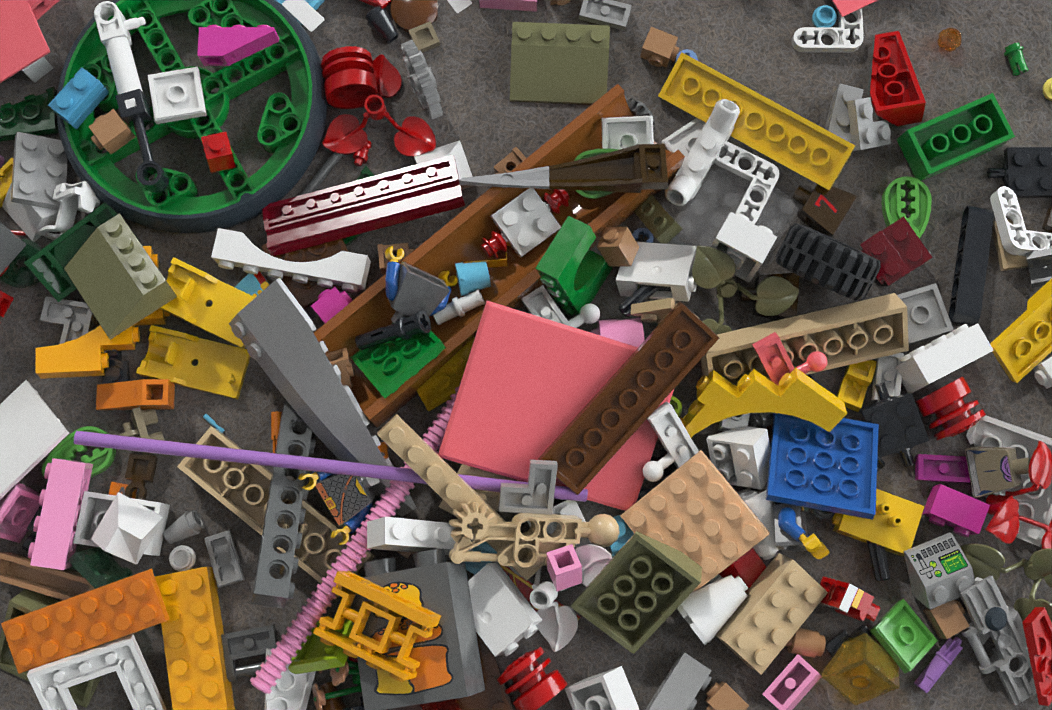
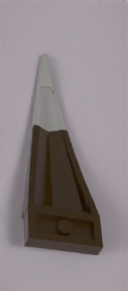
(617, 171)

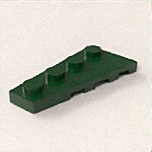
(29, 116)

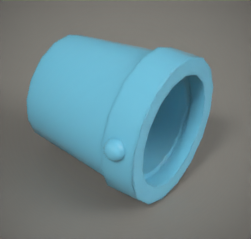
(472, 276)

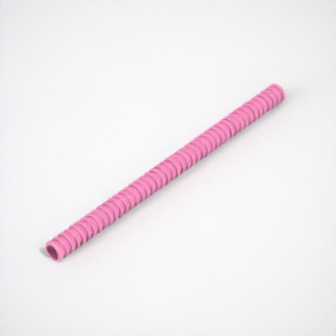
(347, 561)

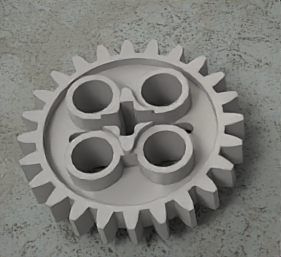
(421, 79)

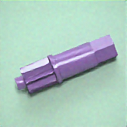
(939, 664)

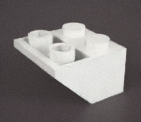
(741, 455)

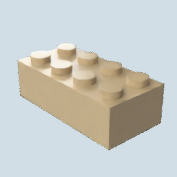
(771, 613)

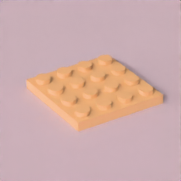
(698, 516)

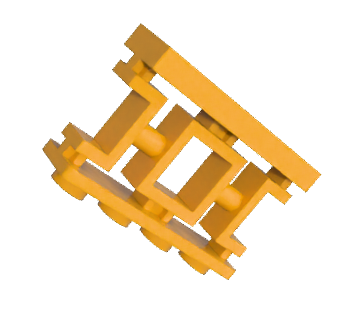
(385, 603)

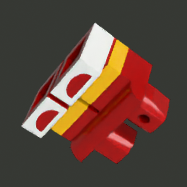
(848, 600)

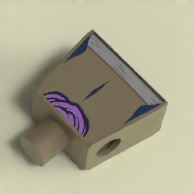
(994, 469)

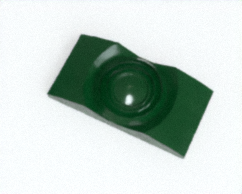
(50, 261)

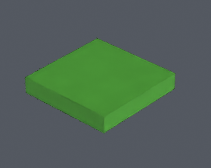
(904, 635)

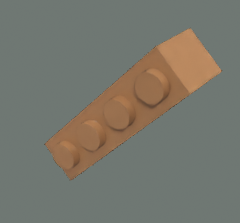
(57, 583)

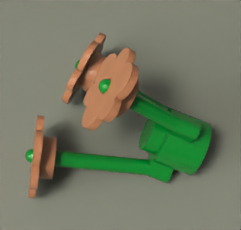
(338, 676)

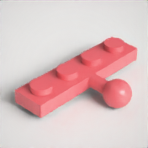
(777, 362)

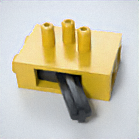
(890, 529)

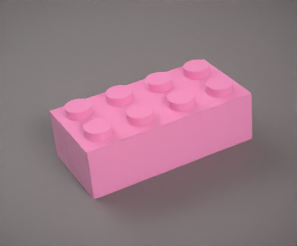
(59, 513)

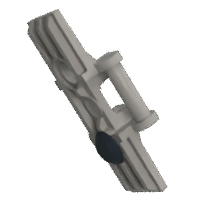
(1005, 627)

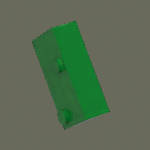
(955, 137)

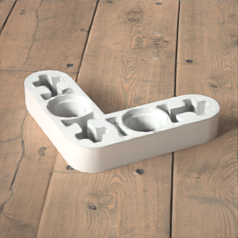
(839, 36)
(757, 182)
(1015, 237)

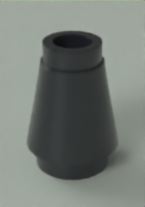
(381, 23)

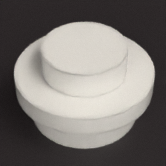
(182, 558)

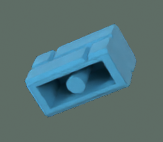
(78, 98)

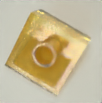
(862, 670)

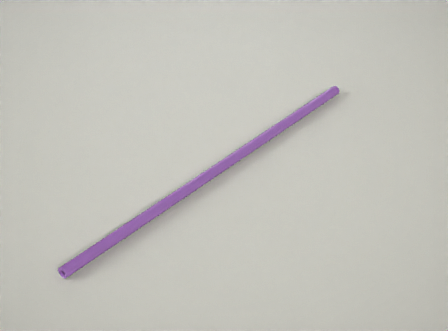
(291, 461)

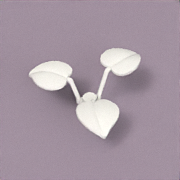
(561, 622)

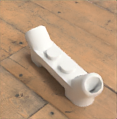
(703, 153)

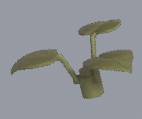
(716, 270)
(989, 561)

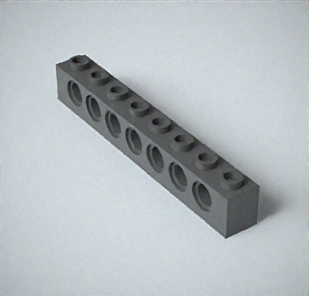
(266, 589)

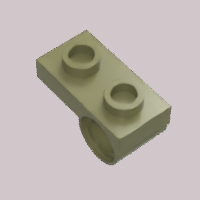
(658, 220)

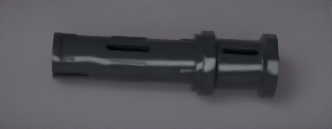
(402, 328)

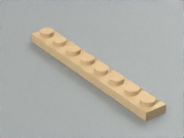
(440, 477)

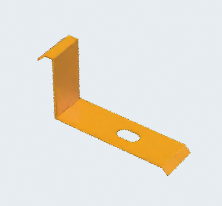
(495, 263)

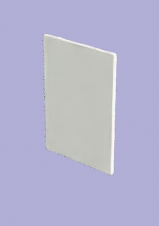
(26, 434)

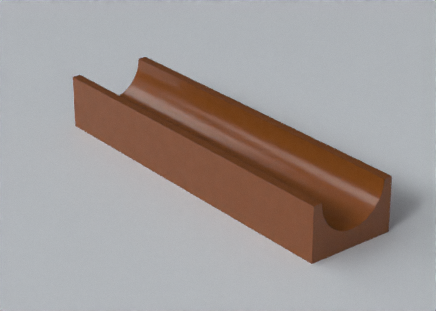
(462, 241)

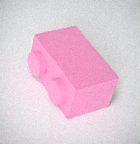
(792, 684)

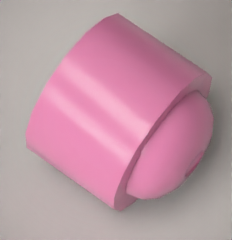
(622, 330)

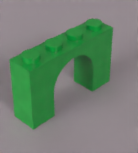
(572, 269)

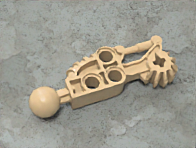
(600, 530)

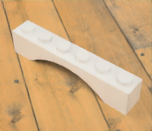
(341, 269)

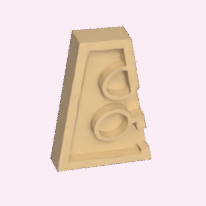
(654, 310)

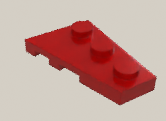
(1038, 637)

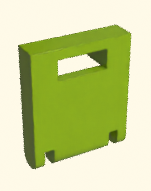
(319, 656)

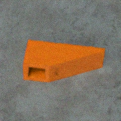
(137, 393)

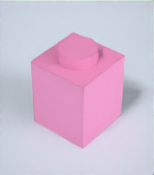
(564, 567)

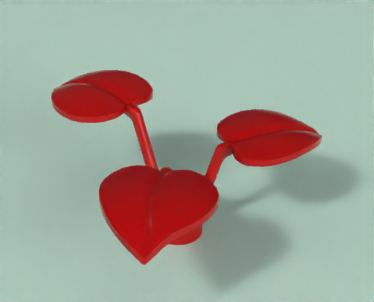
(346, 133)
(1005, 508)

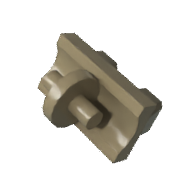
(141, 420)

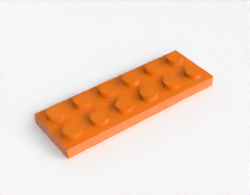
(85, 621)

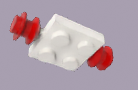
(525, 222)

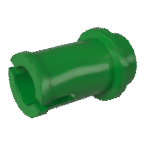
(1016, 58)

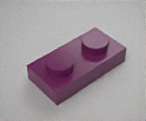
(941, 468)

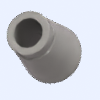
(185, 526)

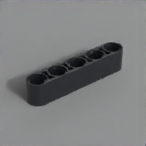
(971, 265)

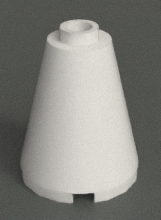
(764, 511)
(712, 606)

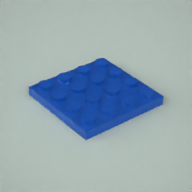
(822, 467)

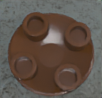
(413, 13)

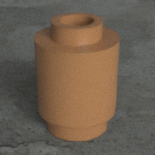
(807, 643)

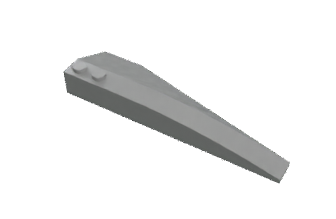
(287, 350)

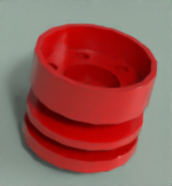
(348, 77)
(950, 409)
(532, 681)

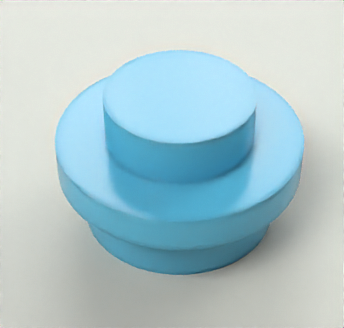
(824, 16)

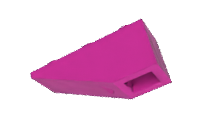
(231, 44)

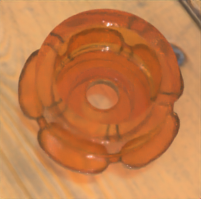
(949, 33)

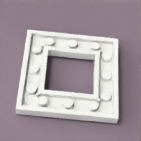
(121, 655)

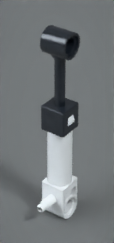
(130, 98)

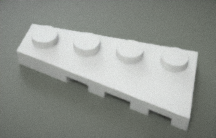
(290, 691)

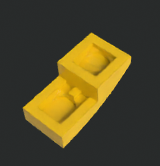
(855, 383)

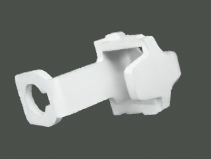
(71, 198)

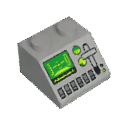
(938, 571)

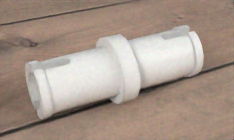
(459, 307)

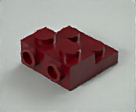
(897, 250)

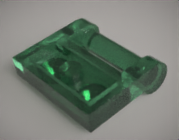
(94, 563)

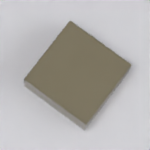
(424, 37)

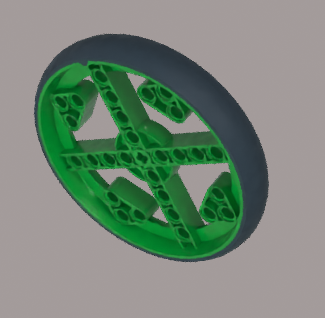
(291, 150)

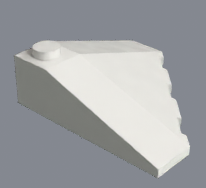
(1032, 505)

